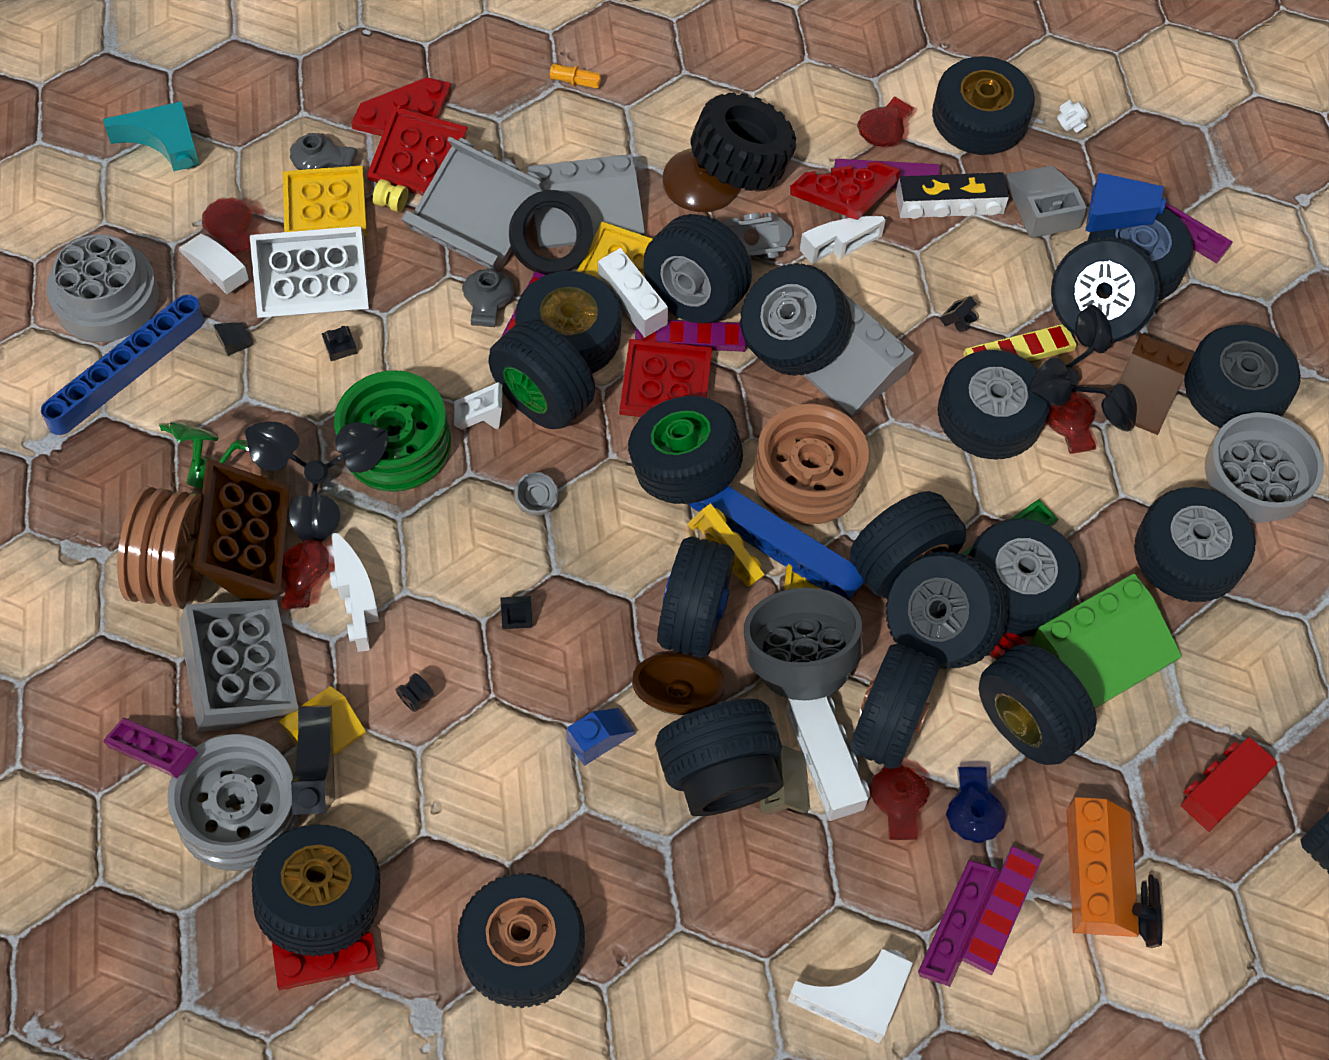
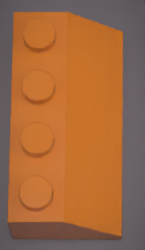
(1101, 868)

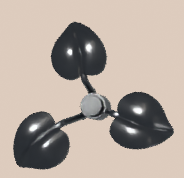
(1056, 380)
(315, 517)

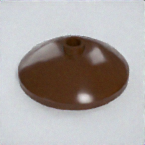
(694, 188)
(678, 683)

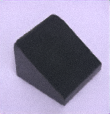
(232, 337)

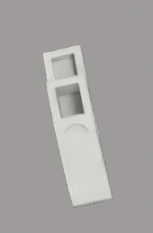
(355, 588)

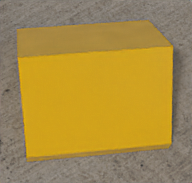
(344, 721)

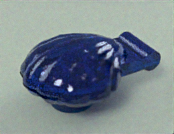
(976, 800)

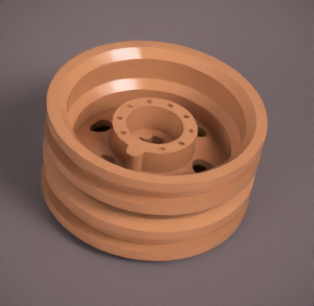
(810, 463)
(160, 548)

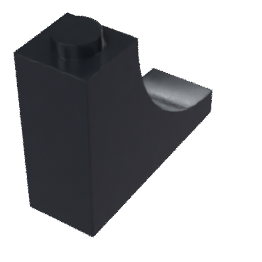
(314, 772)

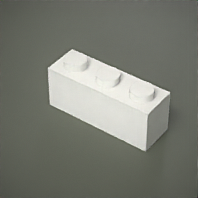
(634, 292)

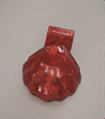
(885, 124)
(229, 221)
(1073, 423)
(302, 570)
(900, 796)

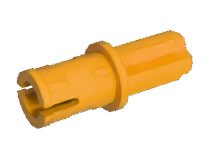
(575, 75)

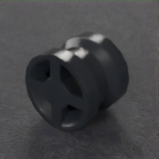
(414, 692)

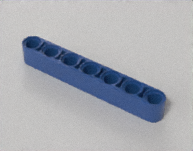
(122, 365)
(785, 543)

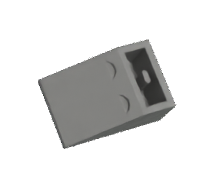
(1046, 200)

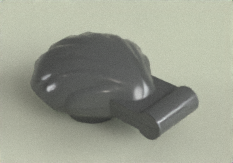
(319, 151)
(487, 293)

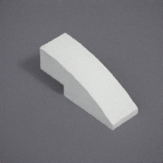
(841, 237)
(215, 263)

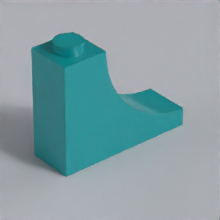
(160, 128)

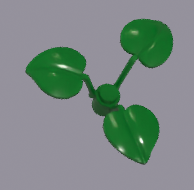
(187, 432)

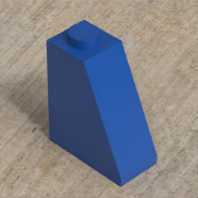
(1123, 203)

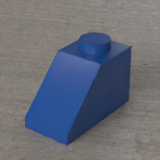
(598, 733)

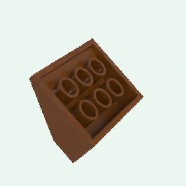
(241, 531)

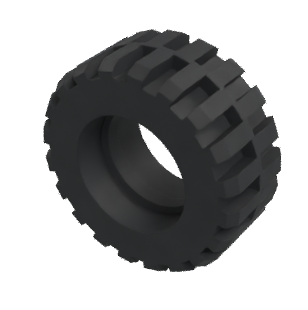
(743, 141)

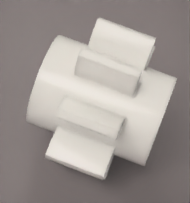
(1073, 116)

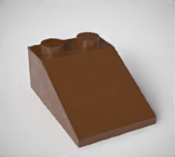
(1154, 378)

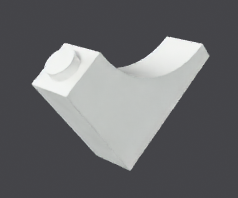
(863, 1003)

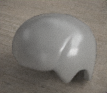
(536, 494)

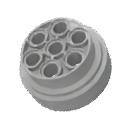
(102, 288)
(1267, 451)

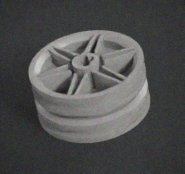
(246, 759)

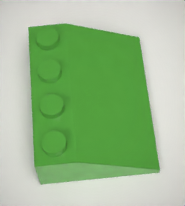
(1111, 640)

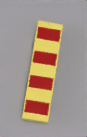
(1032, 345)

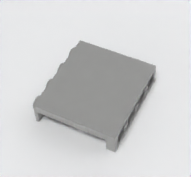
(473, 204)

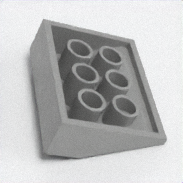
(601, 184)
(865, 366)
(236, 663)

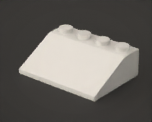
(309, 272)

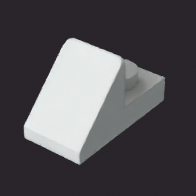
(478, 407)

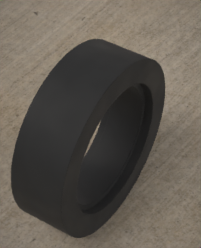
(571, 207)
(732, 785)

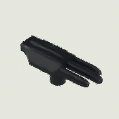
(1150, 915)

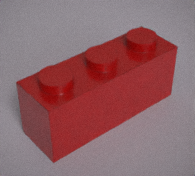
(1227, 782)

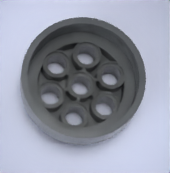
(803, 642)

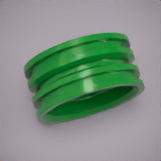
(427, 448)

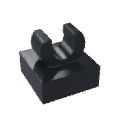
(958, 312)
(339, 343)
(516, 612)

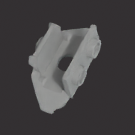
(772, 231)

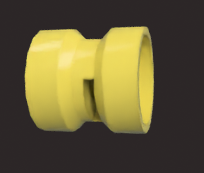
(392, 196)

